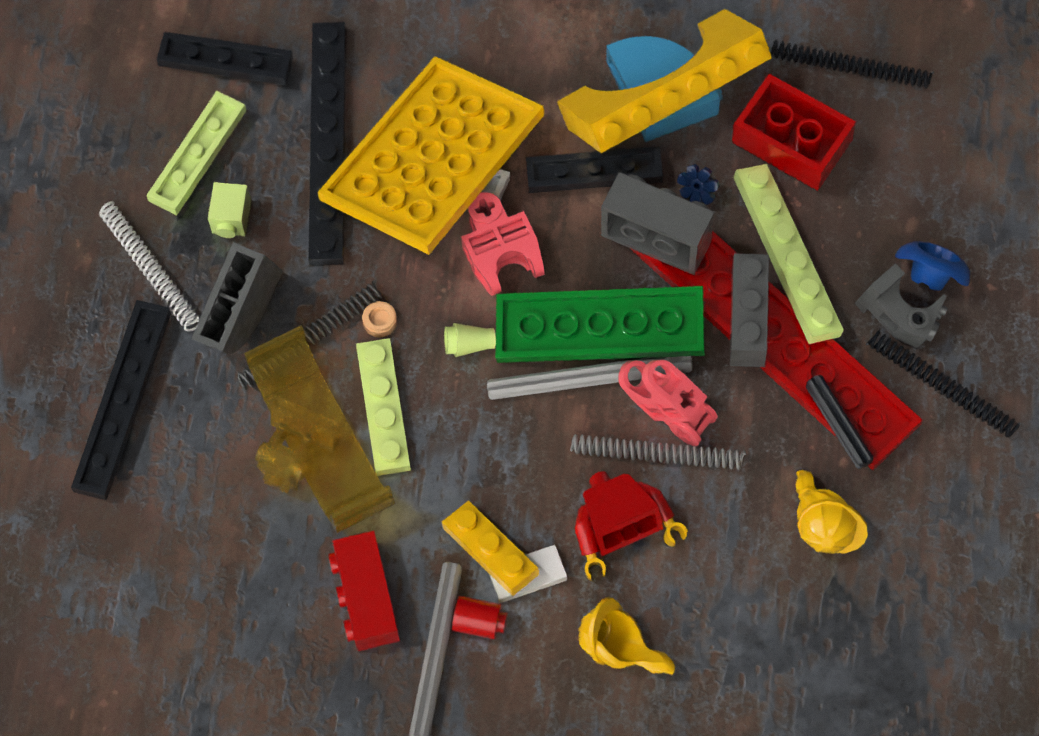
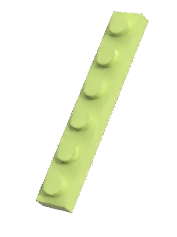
(788, 254)

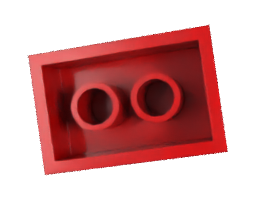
(793, 132)

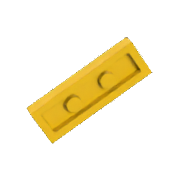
(490, 548)

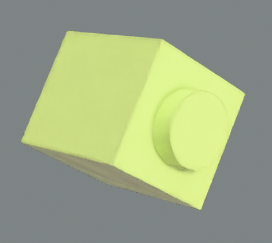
(229, 209)

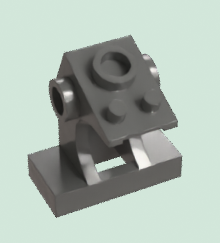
(895, 314)

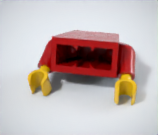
(619, 514)

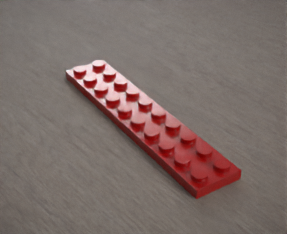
(791, 361)

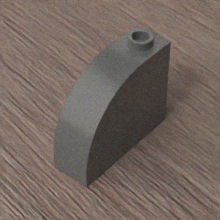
(237, 300)

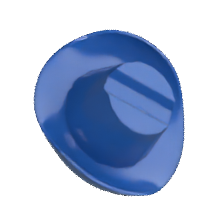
(934, 264)

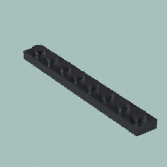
(326, 139)

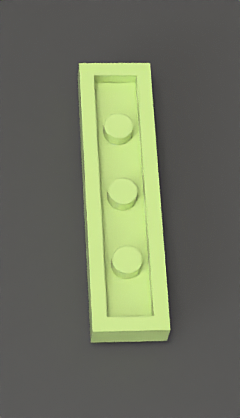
(196, 153)
(383, 407)

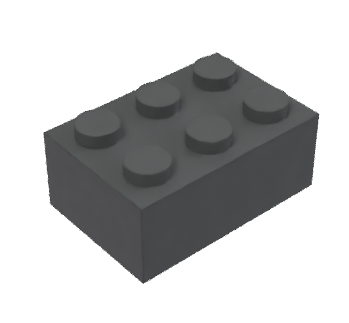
(657, 222)

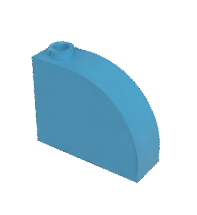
(649, 58)

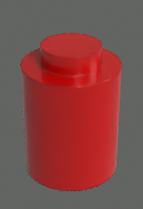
(479, 617)

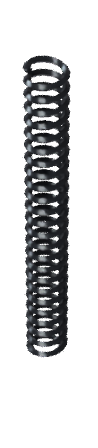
(866, 67)
(965, 402)

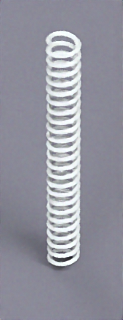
(147, 264)

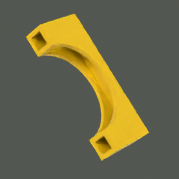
(610, 117)

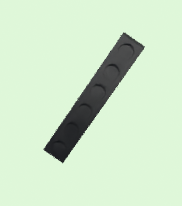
(121, 400)

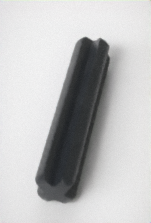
(839, 422)

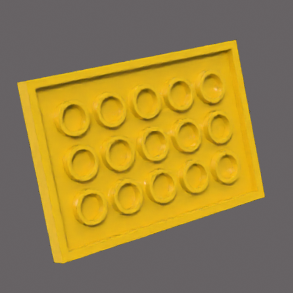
(431, 154)

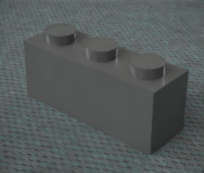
(749, 310)

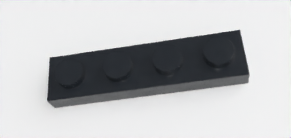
(224, 58)
(592, 169)

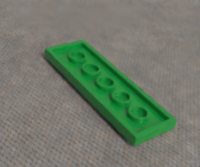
(600, 324)

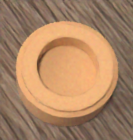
(379, 319)

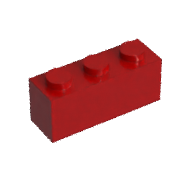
(363, 591)

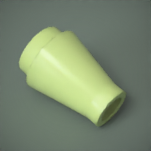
(468, 339)

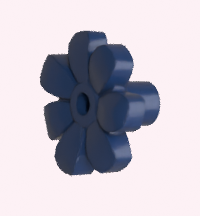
(698, 184)

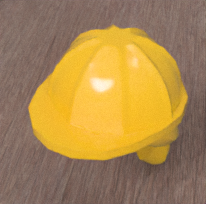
(827, 519)
(616, 640)

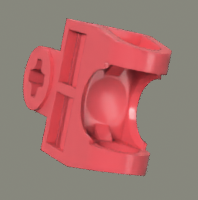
(499, 242)
(669, 399)

